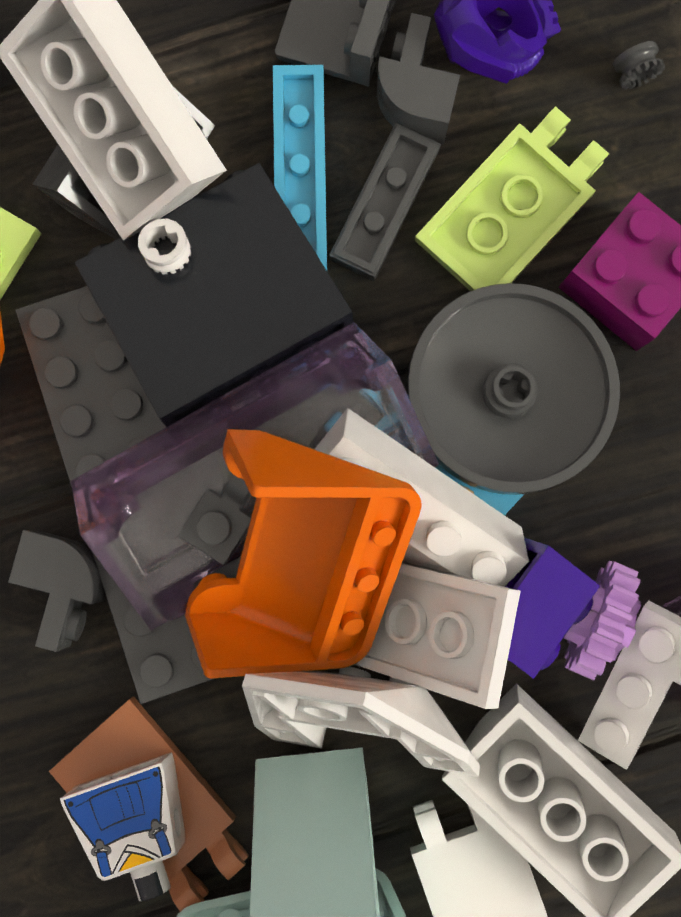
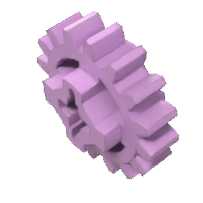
(607, 625)

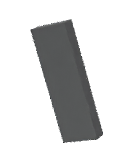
(384, 202)

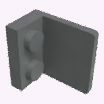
(336, 34)

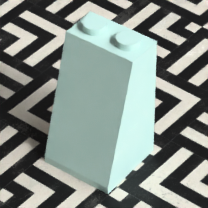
(313, 837)

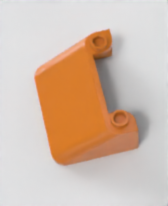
(311, 565)

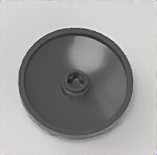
(514, 388)

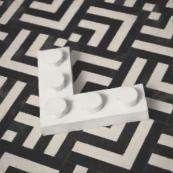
(636, 686)

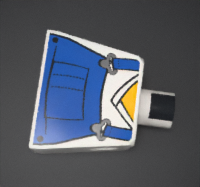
(130, 823)

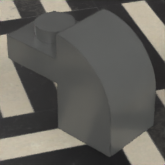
(413, 93)
(68, 574)

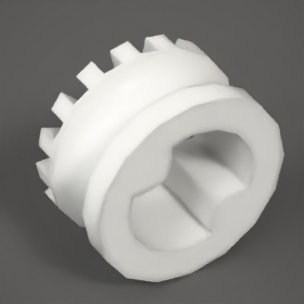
(159, 229)

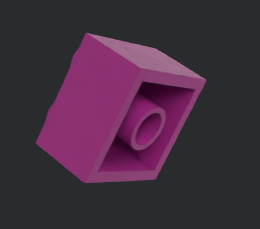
(632, 274)

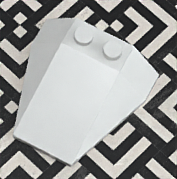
(305, 703)

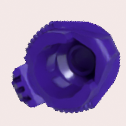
(493, 40)

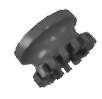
(638, 64)

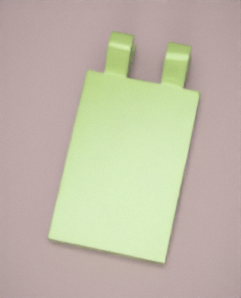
(511, 206)

